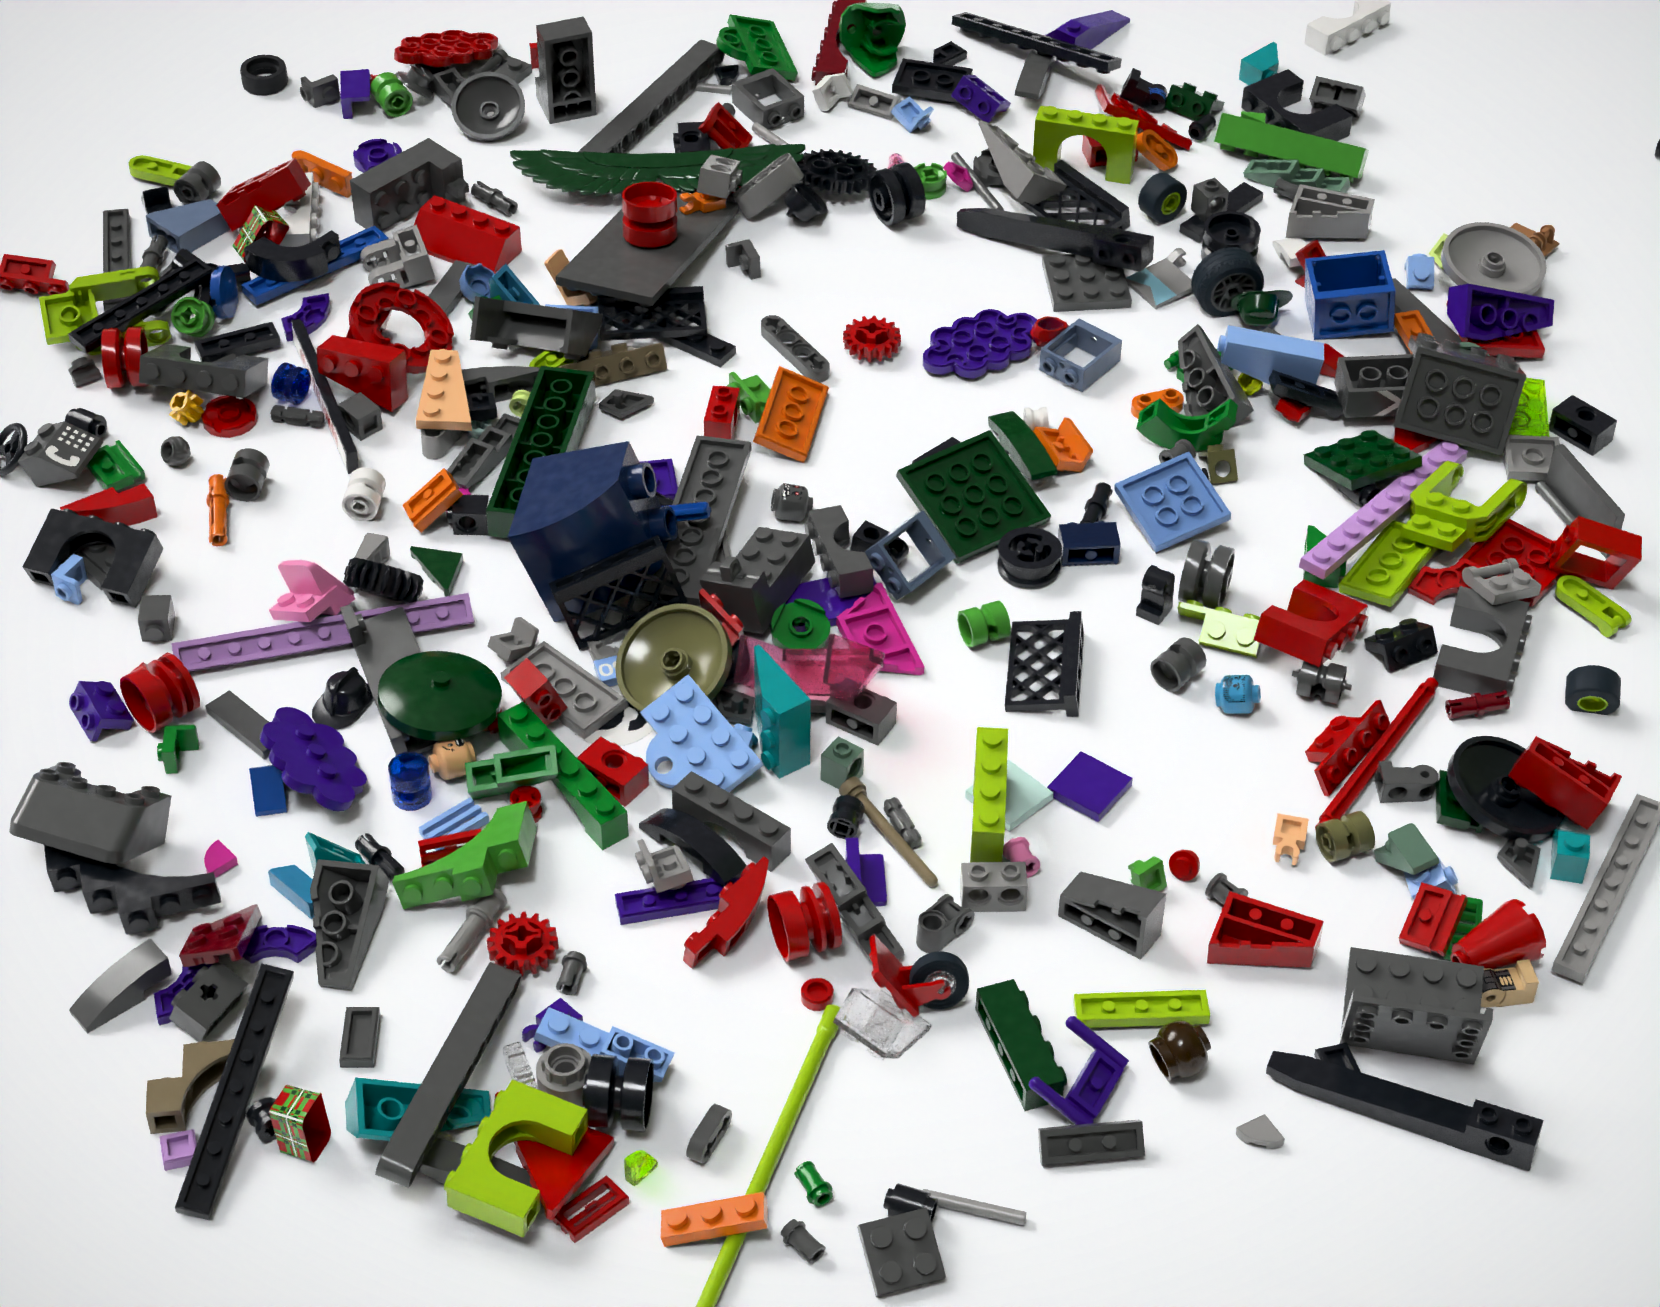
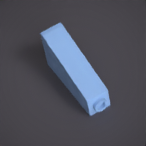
(1262, 352)

